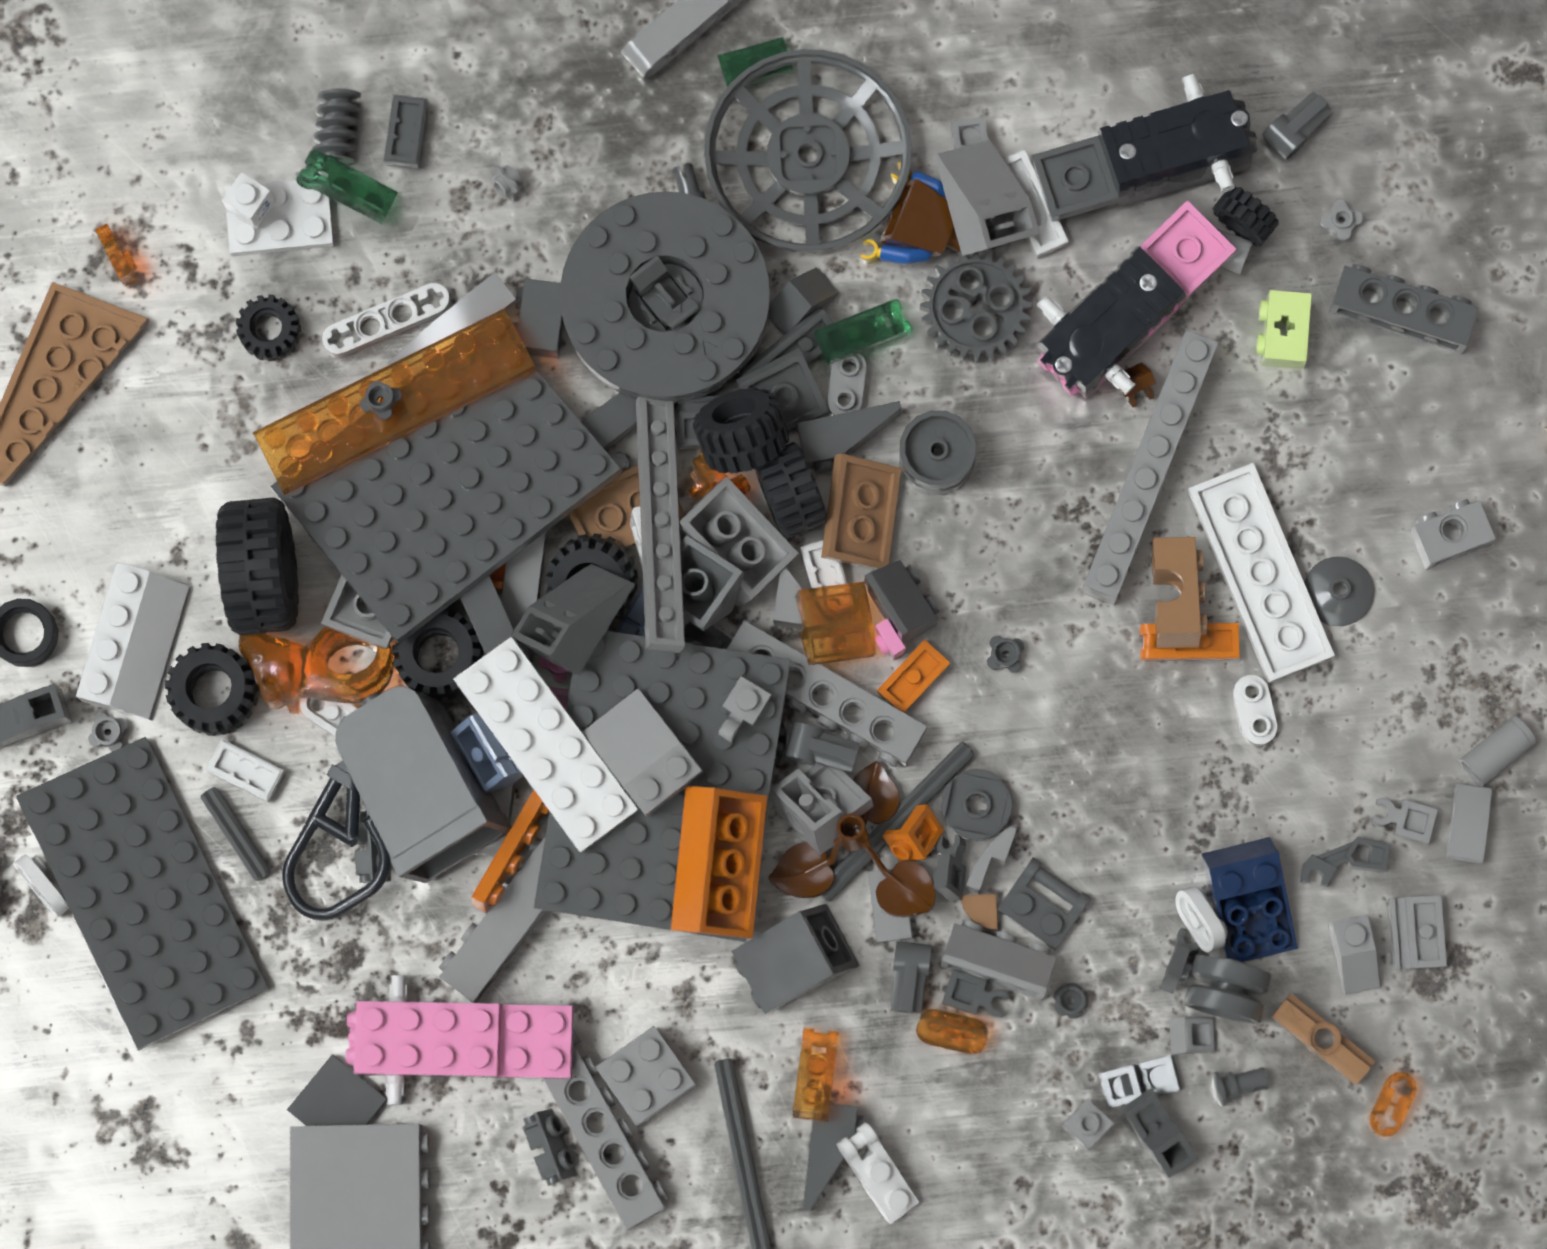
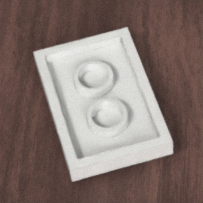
(295, 222)

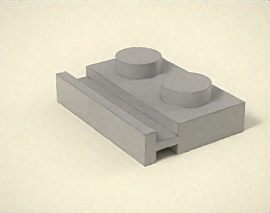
(1417, 932)

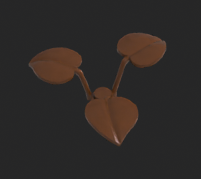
(807, 874)

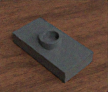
(406, 131)

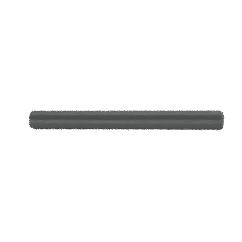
(918, 796)
(742, 1154)

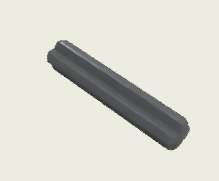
(235, 834)

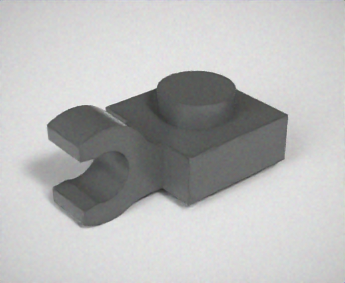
(949, 871)
(1177, 967)

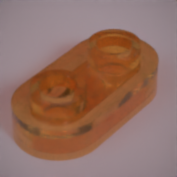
(952, 1031)

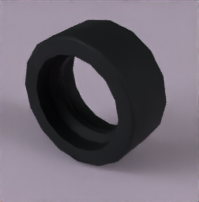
(49, 639)

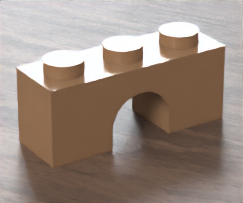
(1177, 564)

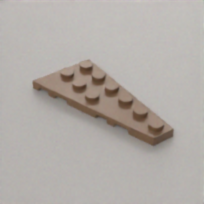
(61, 361)

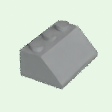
(739, 534)
(999, 959)

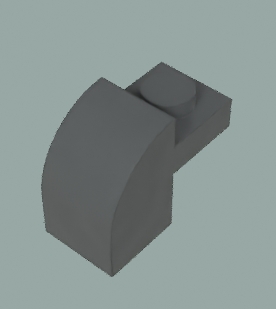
(1159, 1133)

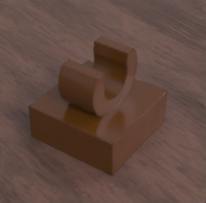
(1143, 378)

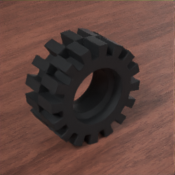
(1245, 216)
(268, 307)

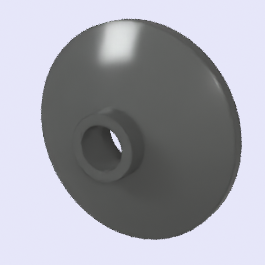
(1334, 608)

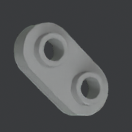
(847, 384)

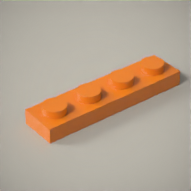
(508, 856)

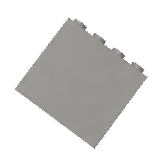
(358, 1187)

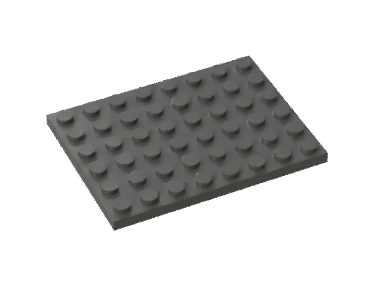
(452, 500)
(634, 865)

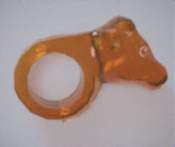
(295, 671)

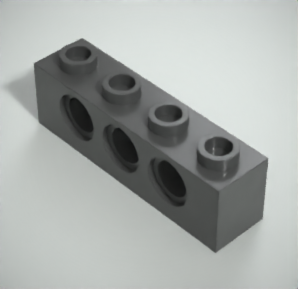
(1384, 314)

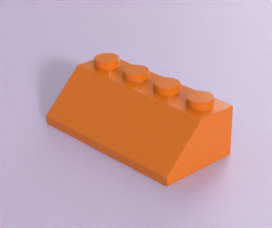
(719, 862)

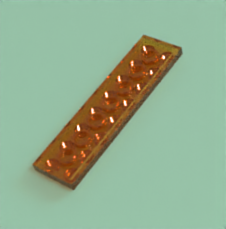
(431, 386)

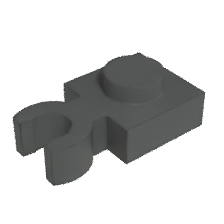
(967, 993)

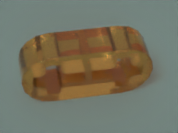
(1384, 1100)

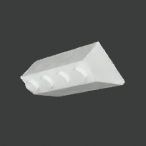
(132, 641)

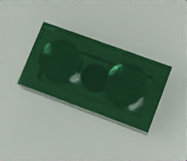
(737, 61)

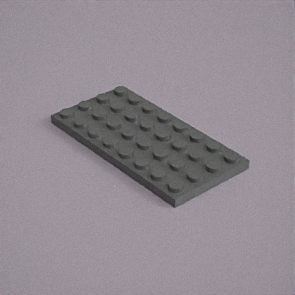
(141, 893)

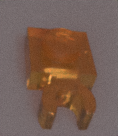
(121, 261)

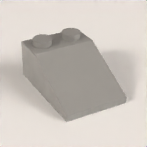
(352, 617)
(642, 752)

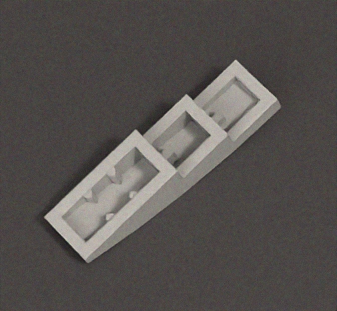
(479, 303)

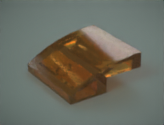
(836, 623)

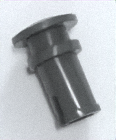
(1238, 1084)

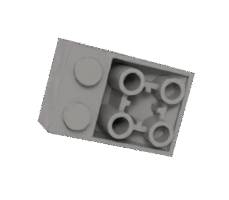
(984, 198)

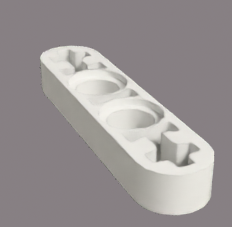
(388, 325)

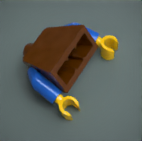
(917, 225)

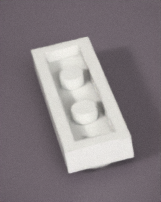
(1051, 233)

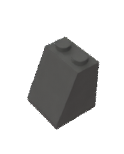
(794, 958)

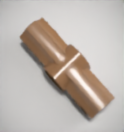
(1342, 1053)

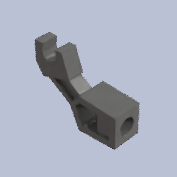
(1327, 862)

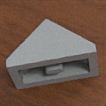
(786, 609)

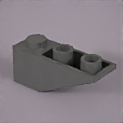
(33, 714)

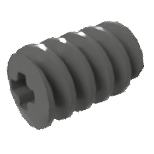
(334, 123)

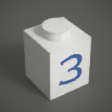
(248, 200)

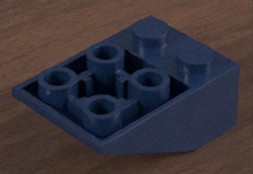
(1250, 899)

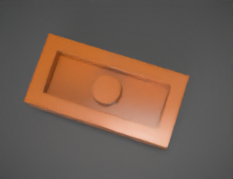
(913, 677)

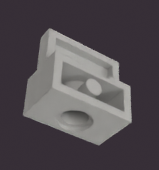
(817, 801)

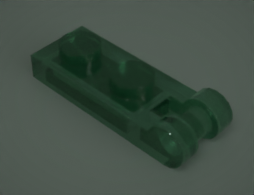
(346, 186)
(862, 331)

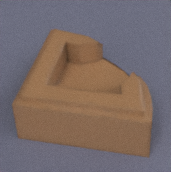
(981, 909)

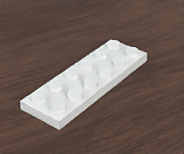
(1260, 573)
(545, 744)

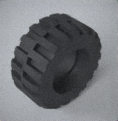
(257, 566)

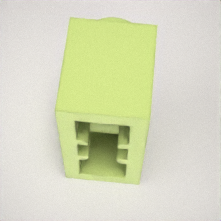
(1294, 311)

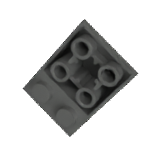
(573, 617)

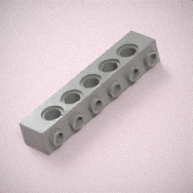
(906, 729)
(631, 1209)

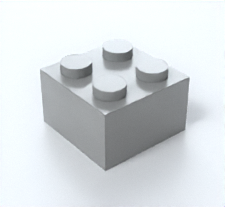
(645, 1076)

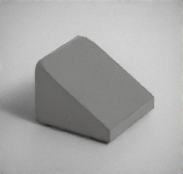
(1192, 1035)

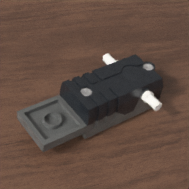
(1150, 155)

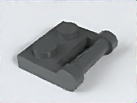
(1037, 914)

